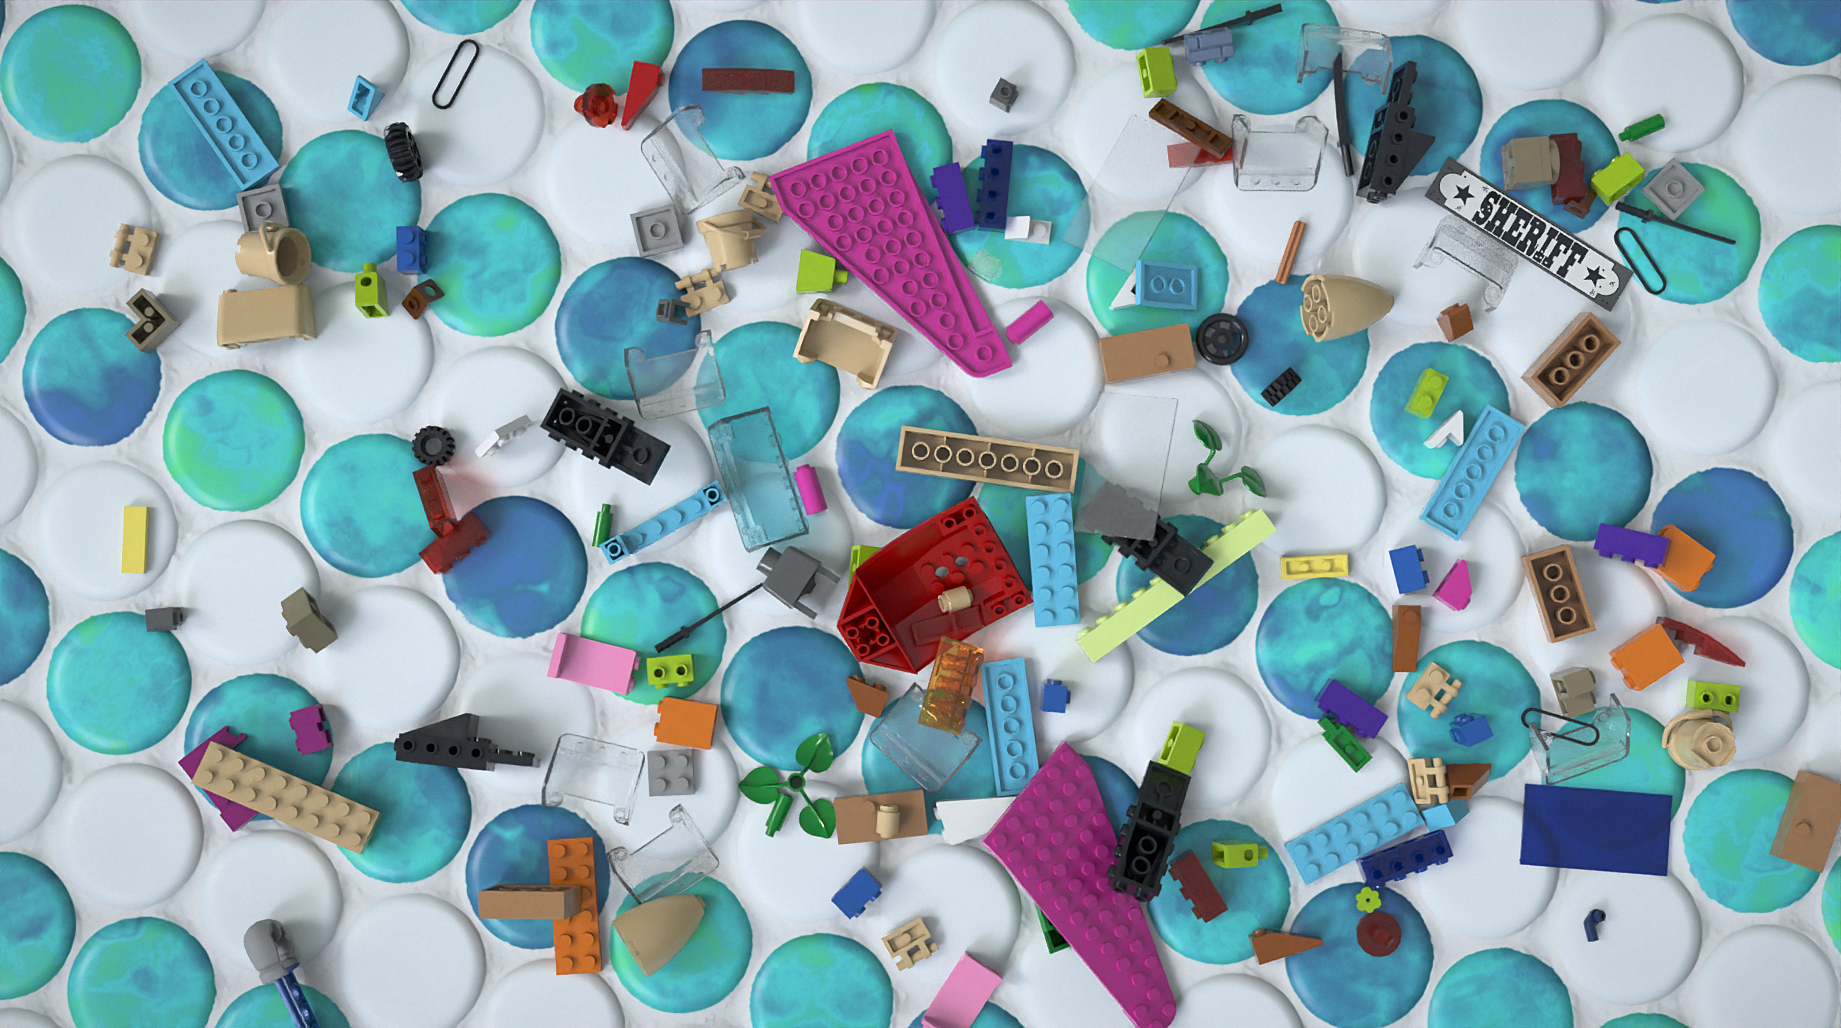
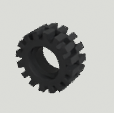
(1281, 386)
(420, 443)

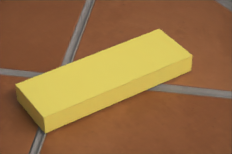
(135, 539)
(1314, 566)

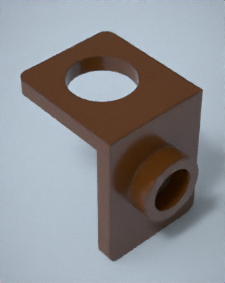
(1581, 209)
(419, 299)

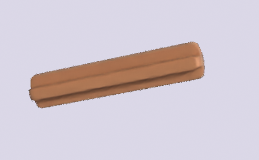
(1290, 252)

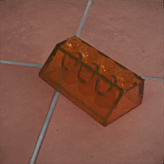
(951, 686)

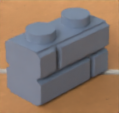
(1208, 45)

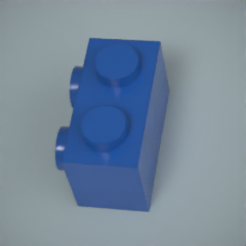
(411, 250)
(1408, 569)
(1054, 696)
(1470, 729)
(857, 893)

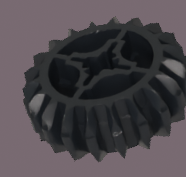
(403, 152)

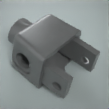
(792, 576)

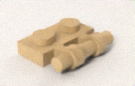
(760, 201)
(140, 251)
(705, 298)
(1428, 685)
(1422, 780)
(905, 938)

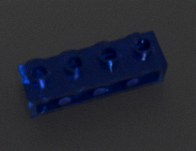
(995, 185)
(1405, 858)

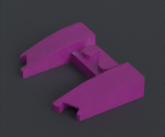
(232, 813)

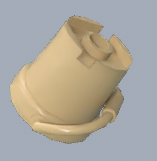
(731, 238)
(275, 255)
(1699, 740)

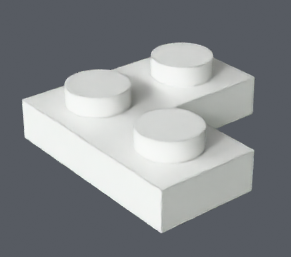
(502, 436)

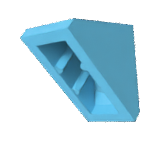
(364, 98)
(1444, 814)

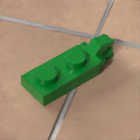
(1344, 744)

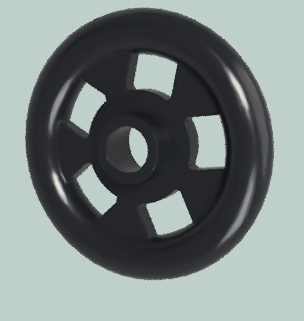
(1218, 357)

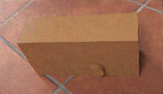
(1147, 353)
(1570, 360)
(1558, 593)
(858, 815)
(1809, 822)
(529, 901)

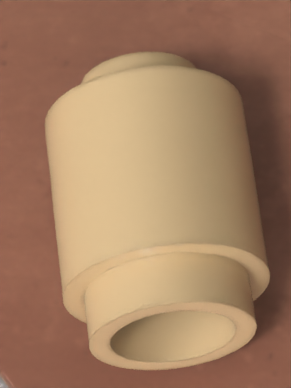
(955, 599)
(888, 820)

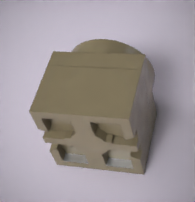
(1529, 163)

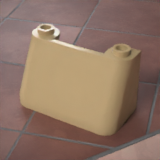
(265, 316)
(846, 341)

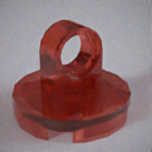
(597, 105)
(1378, 934)

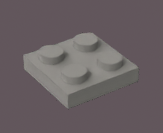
(1672, 189)
(263, 205)
(657, 231)
(671, 772)

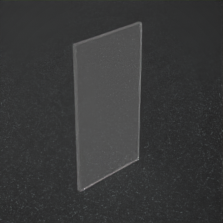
(1131, 193)
(1126, 465)

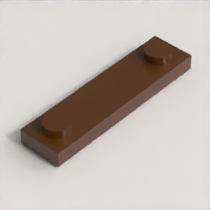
(1191, 128)

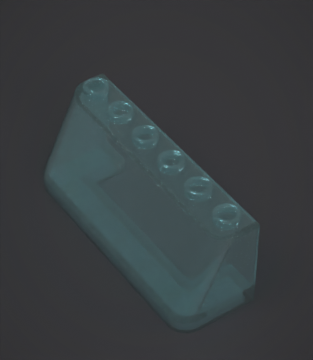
(757, 479)

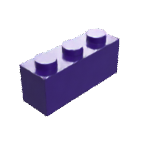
(952, 199)
(1632, 546)
(1350, 709)

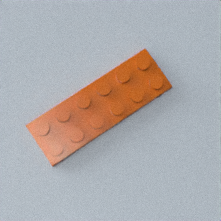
(577, 937)

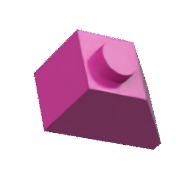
(1455, 587)

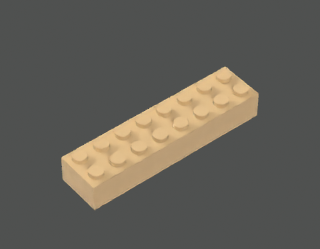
(987, 460)
(286, 797)

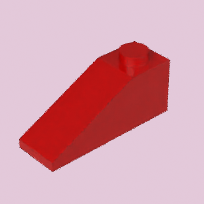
(642, 89)

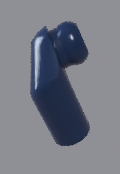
(1591, 922)

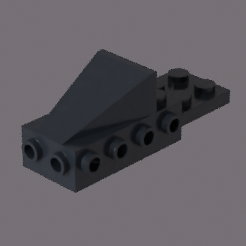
(1392, 145)
(604, 436)
(1166, 556)
(457, 746)
(1149, 833)

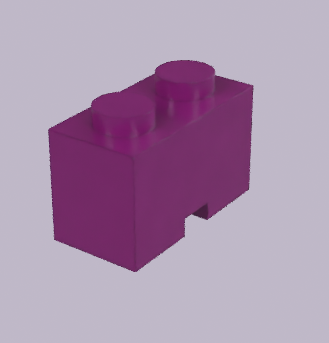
(310, 729)

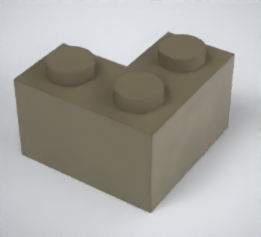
(155, 321)
(307, 622)
(1574, 690)

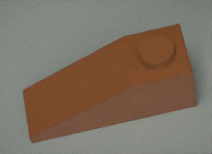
(1405, 637)
(1275, 944)

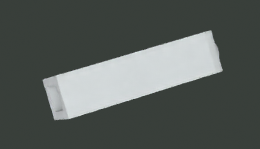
(970, 816)

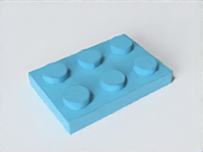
(1166, 285)

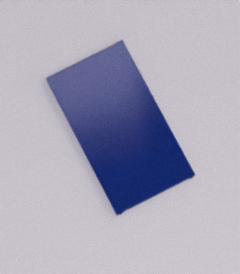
(1595, 829)

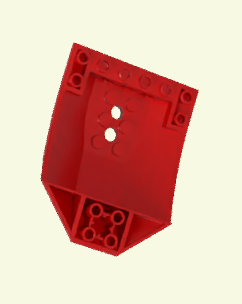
(902, 586)

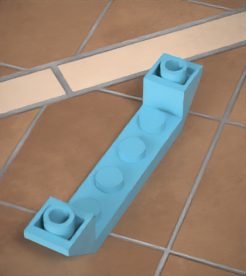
(664, 523)

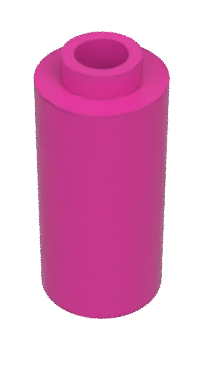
(1029, 323)
(810, 489)

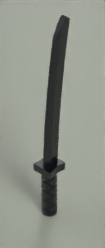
(1249, 17)
(1343, 141)
(1647, 216)
(685, 632)

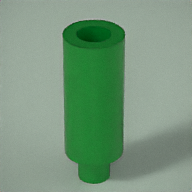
(1642, 128)
(602, 526)
(778, 813)

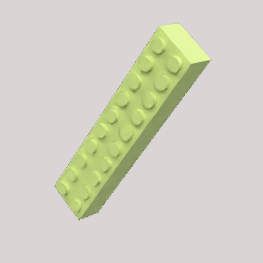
(1159, 596)

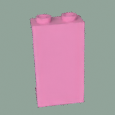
(594, 663)
(962, 994)

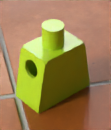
(818, 273)
(371, 292)
(1237, 853)

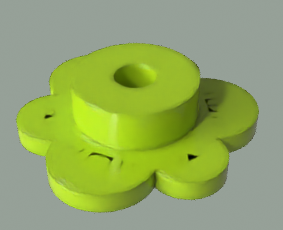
(1374, 901)

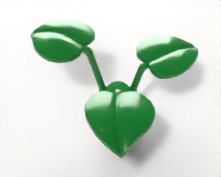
(1205, 479)
(812, 753)

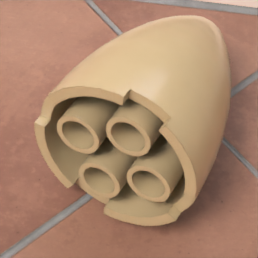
(1341, 305)
(659, 929)

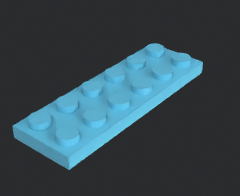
(224, 125)
(1472, 472)
(1052, 559)
(1009, 724)
(1354, 833)

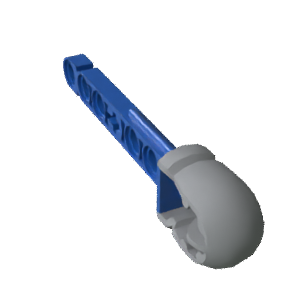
(273, 956)

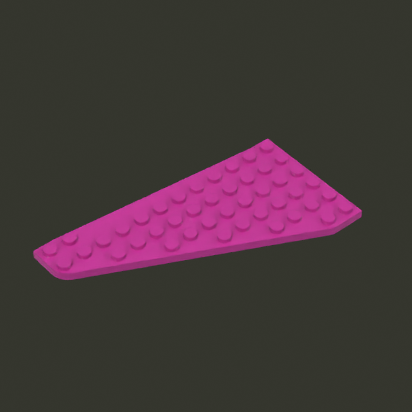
(881, 228)
(1059, 852)

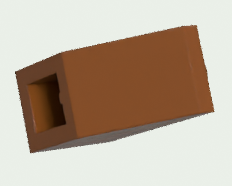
(1455, 321)
(866, 697)
(1466, 779)

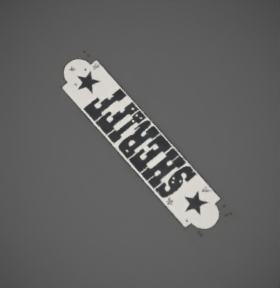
(1529, 234)

